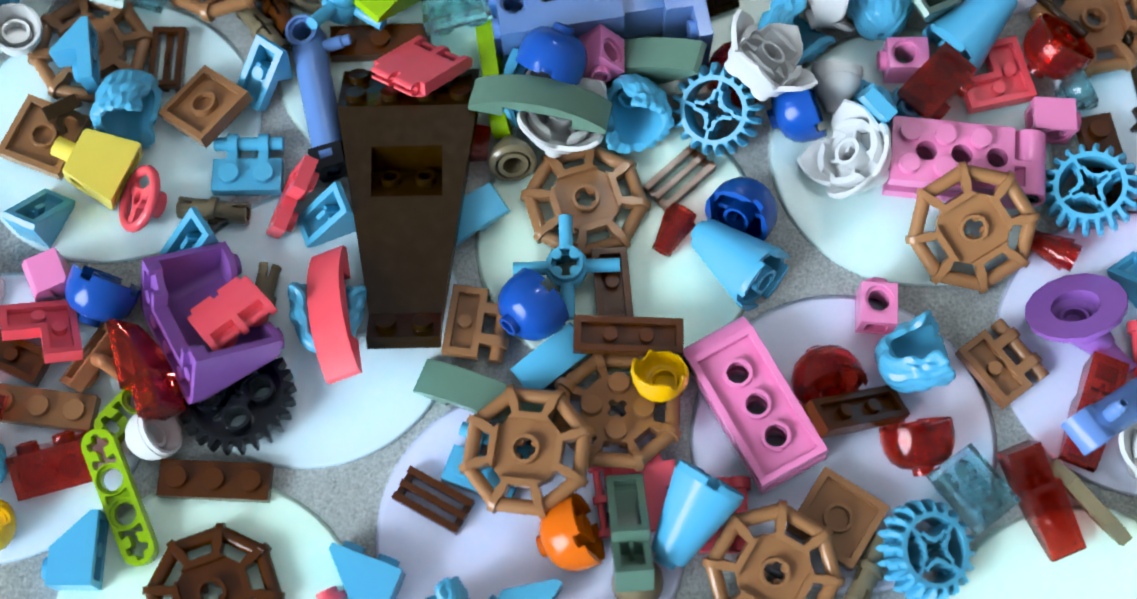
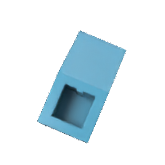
(366, 576)

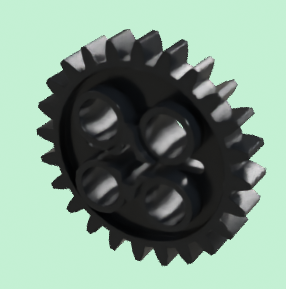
(261, 413)

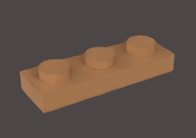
(49, 408)

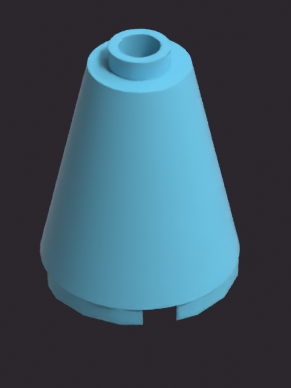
(971, 28)
(740, 261)
(691, 514)

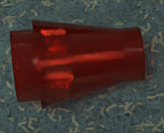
(674, 227)
(1056, 250)

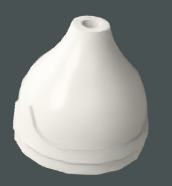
(19, 29)
(836, 81)
(152, 438)

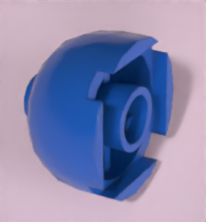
(554, 52)
(797, 116)
(744, 206)
(99, 295)
(529, 308)

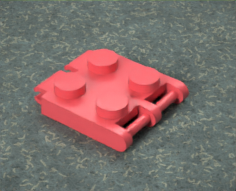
(419, 67)
(230, 313)
(656, 479)

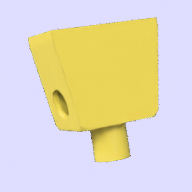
(98, 164)

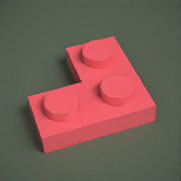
(1006, 82)
(299, 182)
(49, 320)

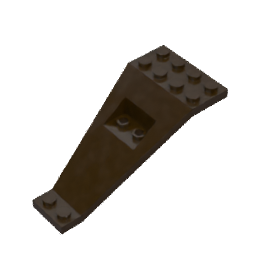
(407, 199)

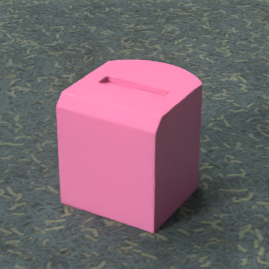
(46, 275)

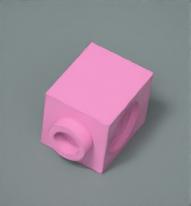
(912, 49)
(604, 54)
(1054, 117)
(872, 320)

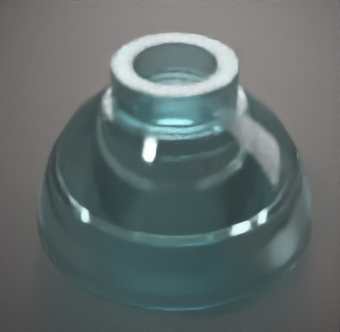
(1080, 89)

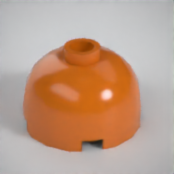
(569, 536)

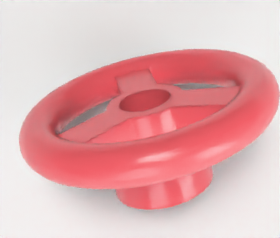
(145, 201)

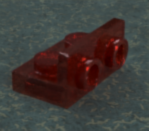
(938, 83)
(48, 466)

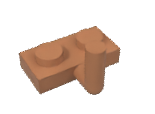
(96, 356)

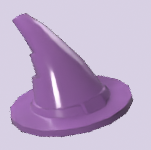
(1080, 312)

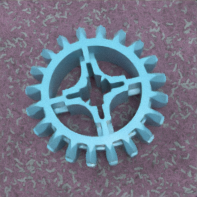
(712, 121)
(1104, 181)
(912, 552)

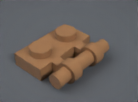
(466, 322)
(995, 369)

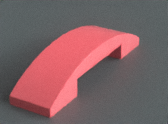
(329, 315)

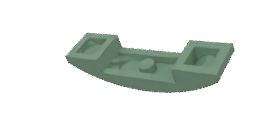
(541, 96)
(463, 388)

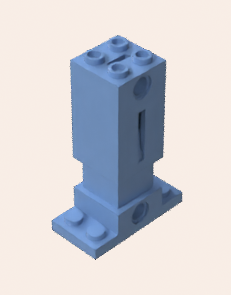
(626, 18)

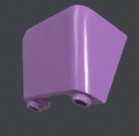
(168, 291)

